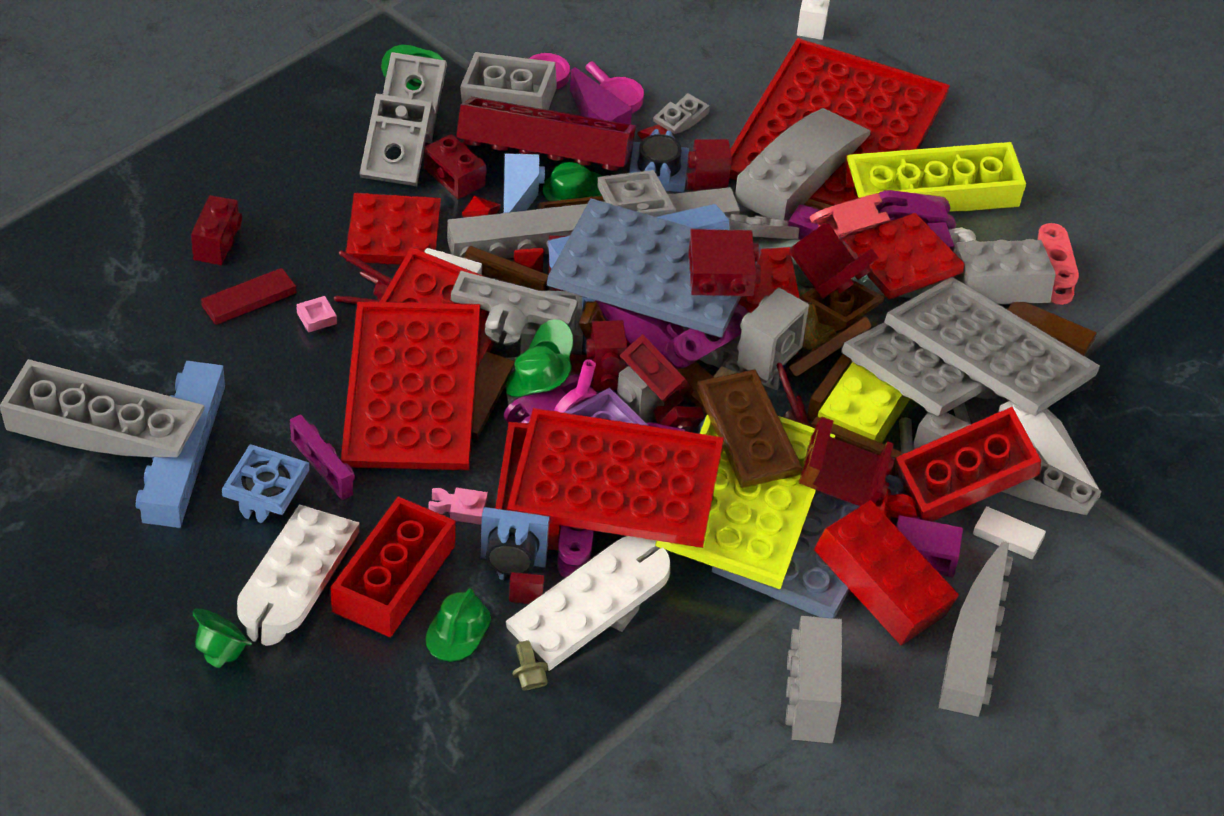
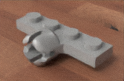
(511, 305)

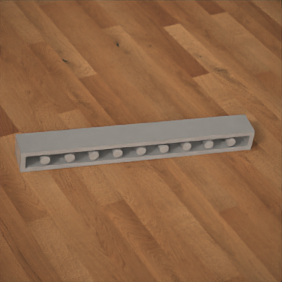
(531, 228)

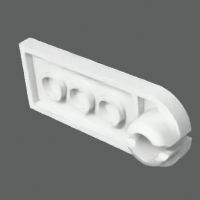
(294, 573)
(591, 599)

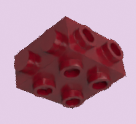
(723, 262)

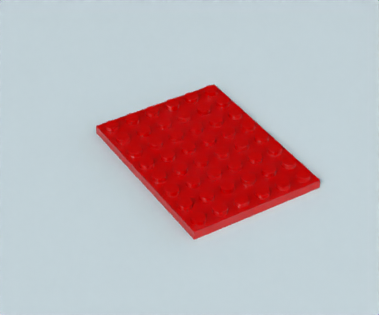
(873, 95)

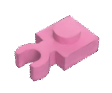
(463, 505)

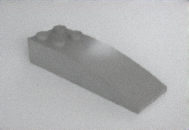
(797, 163)
(96, 413)

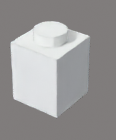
(813, 18)

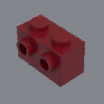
(709, 165)
(454, 166)
(215, 230)
(604, 349)

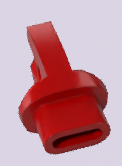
(898, 505)

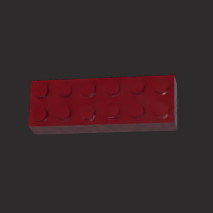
(545, 132)

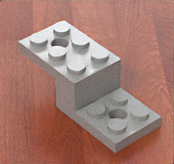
(403, 119)
(636, 192)

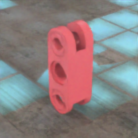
(852, 216)
(1062, 260)

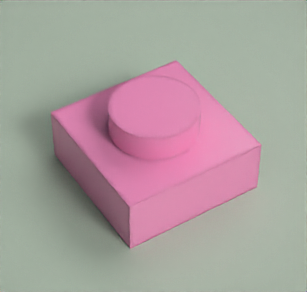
(316, 314)

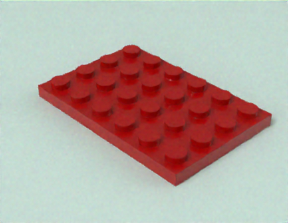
(412, 386)
(617, 477)

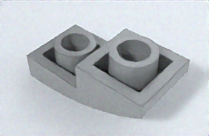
(682, 115)

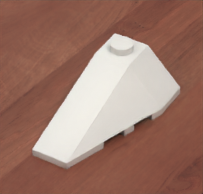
(1052, 442)

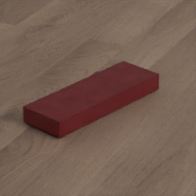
(248, 296)

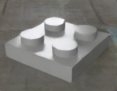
(763, 226)

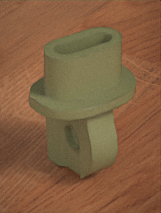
(530, 674)

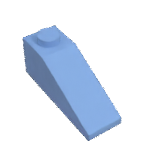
(521, 181)

